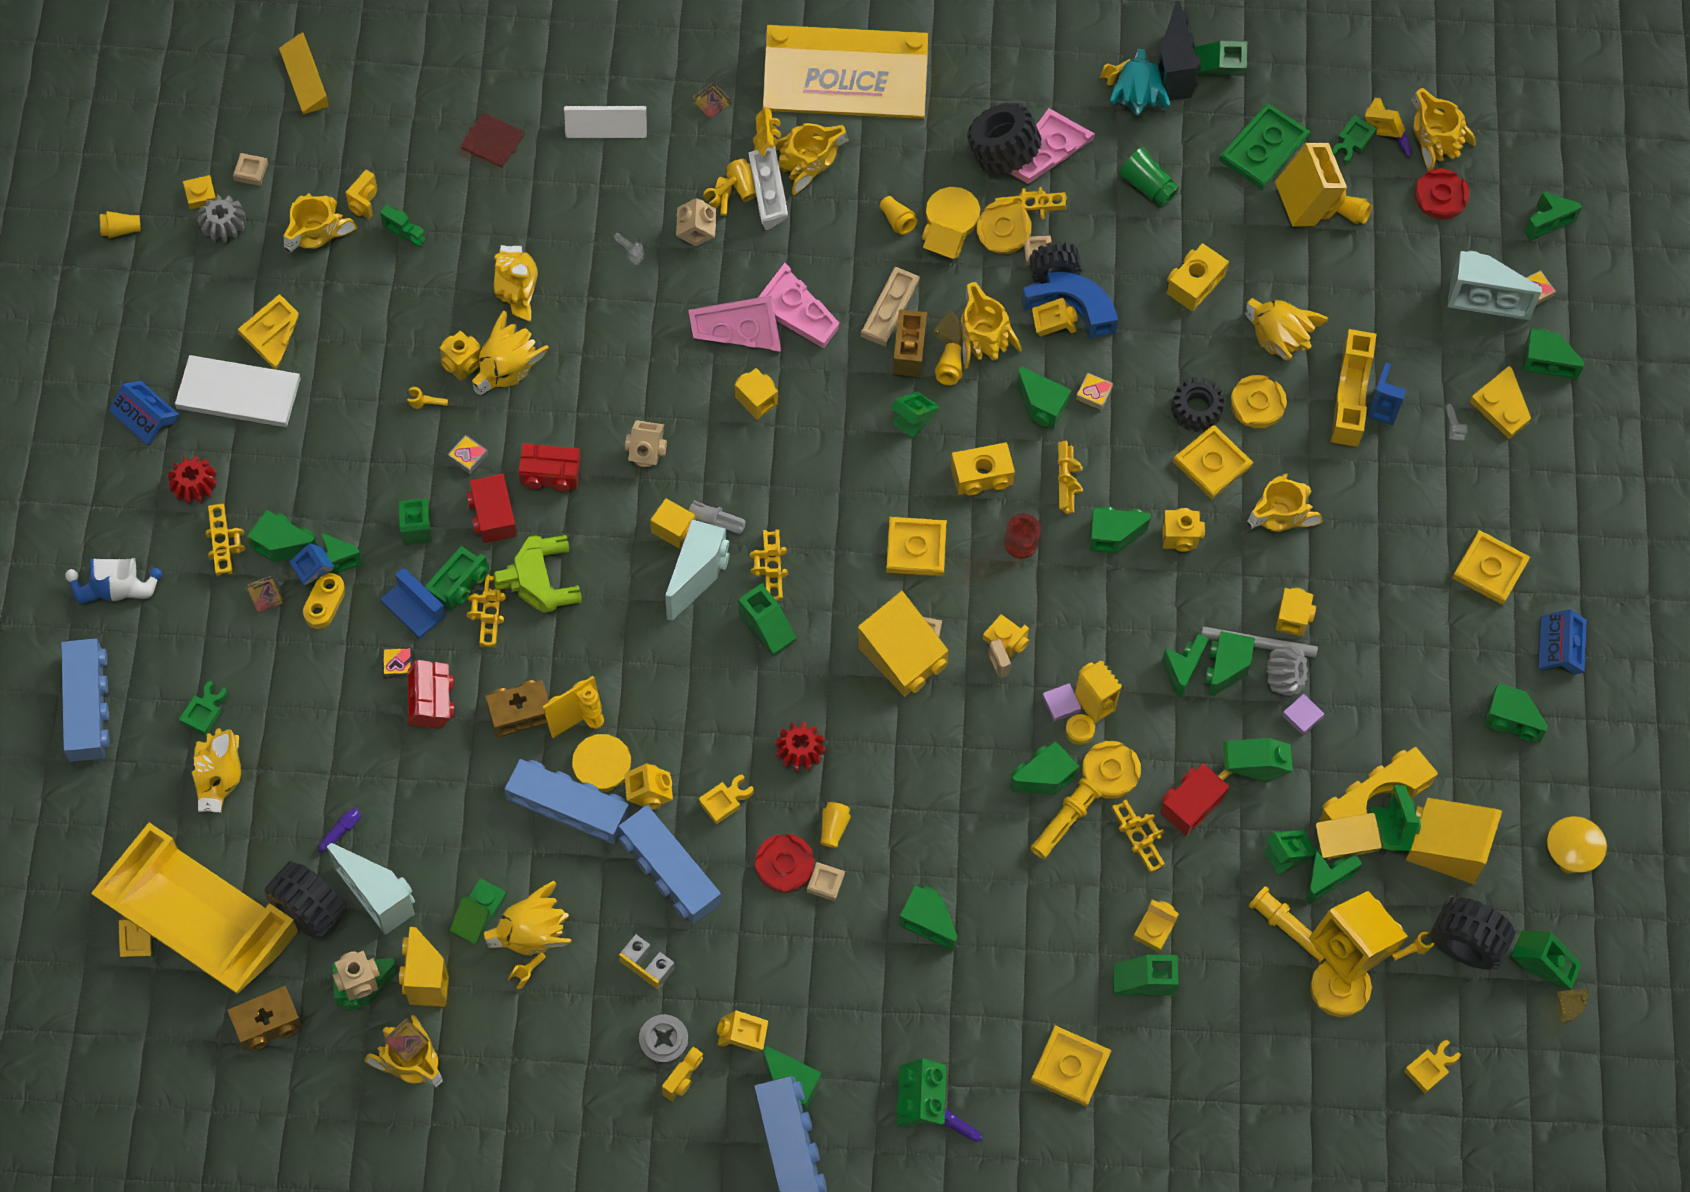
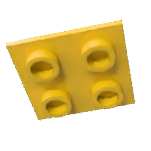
(573, 706)

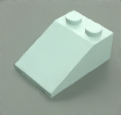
(1491, 287)
(697, 566)
(376, 888)

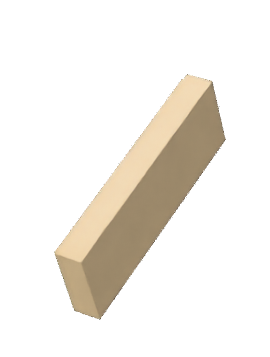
(885, 313)

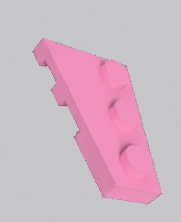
(1059, 141)
(799, 309)
(739, 322)

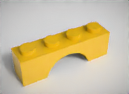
(1352, 388)
(1406, 769)

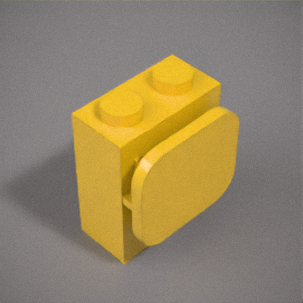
(1312, 185)

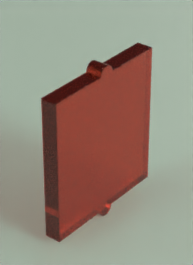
(492, 140)

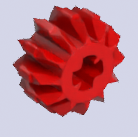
(196, 489)
(799, 737)

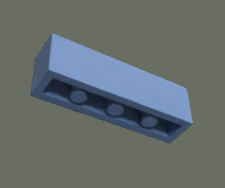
(84, 700)
(567, 801)
(669, 864)
(788, 1136)

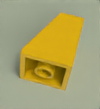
(902, 645)
(1454, 838)
(1357, 936)

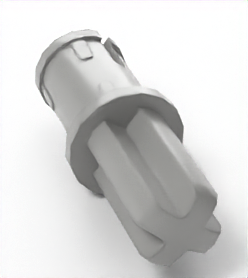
(716, 517)

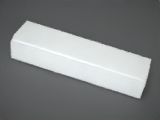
(605, 121)
(768, 187)

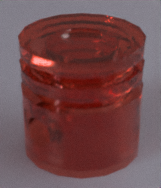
(1022, 536)

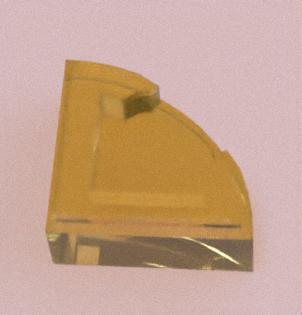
(949, 328)
(1572, 1003)

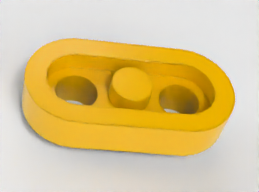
(323, 598)

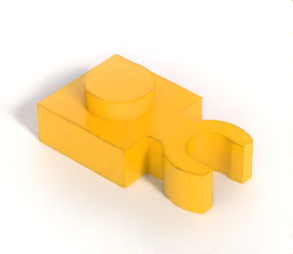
(722, 801)
(1429, 1068)
(679, 1081)

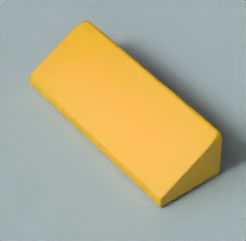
(303, 74)

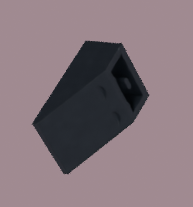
(1177, 59)

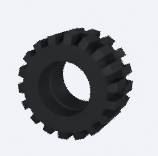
(1004, 138)
(305, 899)
(1473, 933)

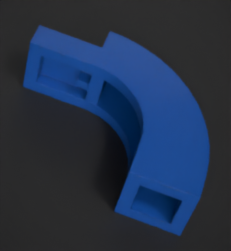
(1085, 295)

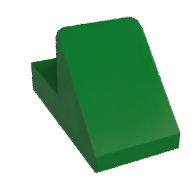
(1553, 214)
(913, 413)
(414, 521)
(341, 554)
(1182, 667)
(1289, 850)
(1326, 878)
(477, 911)

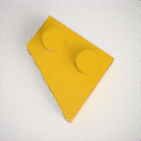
(271, 330)
(1503, 403)

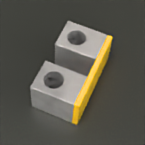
(652, 973)

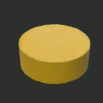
(1080, 729)

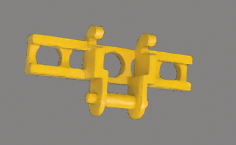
(766, 131)
(1040, 201)
(1067, 483)
(770, 550)
(223, 554)
(488, 595)
(1147, 840)

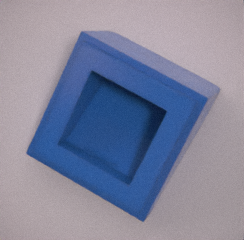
(311, 563)

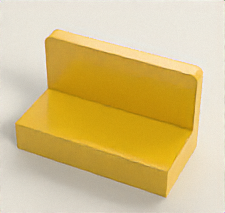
(1348, 836)

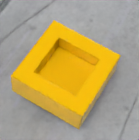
(198, 191)

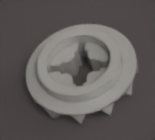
(663, 1025)

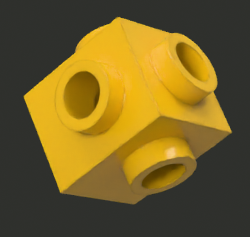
(460, 355)
(1182, 529)
(648, 786)

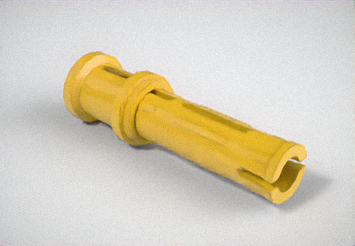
(1073, 809)
(1279, 915)

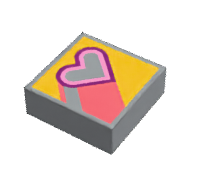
(467, 454)

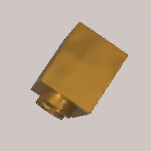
(909, 343)
(505, 715)
(249, 1015)

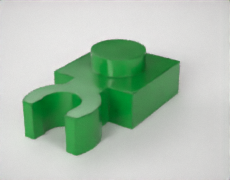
(1354, 137)
(398, 223)
(203, 712)

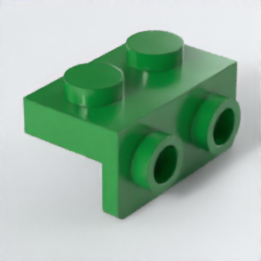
(458, 577)
(1398, 821)
(921, 1093)

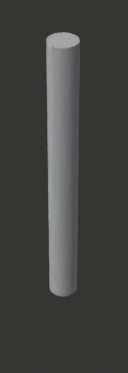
(1263, 642)

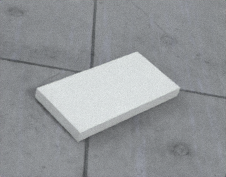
(237, 391)

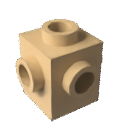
(696, 222)
(645, 443)
(356, 975)

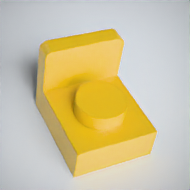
(1386, 121)
(361, 193)
(1054, 317)
(1012, 637)
(1156, 925)
(133, 940)
(742, 1031)

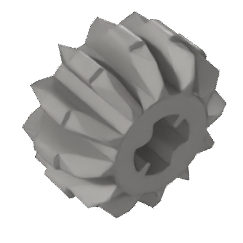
(221, 218)
(1287, 670)

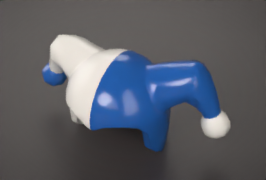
(112, 581)

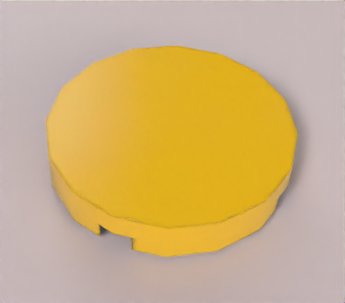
(954, 207)
(1004, 227)
(1258, 401)
(601, 762)
(1112, 769)
(1335, 995)

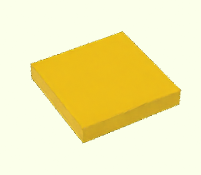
(1212, 462)
(916, 546)
(1491, 567)
(1070, 1066)

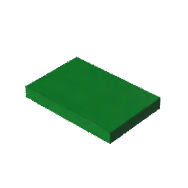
(1264, 146)

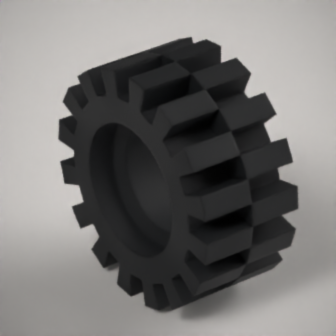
(1054, 259)
(1199, 390)

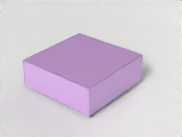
(1061, 702)
(1303, 714)

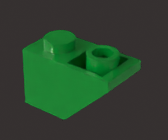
(1222, 58)
(1116, 529)
(278, 538)
(766, 619)
(1231, 661)
(1515, 713)
(1046, 773)
(1146, 976)

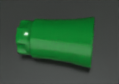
(1148, 177)

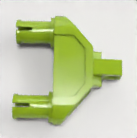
(530, 577)

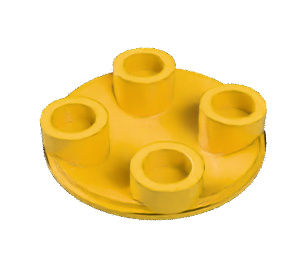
(1576, 844)

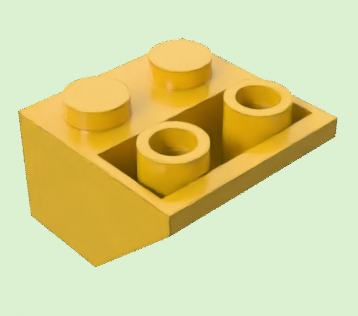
(425, 973)

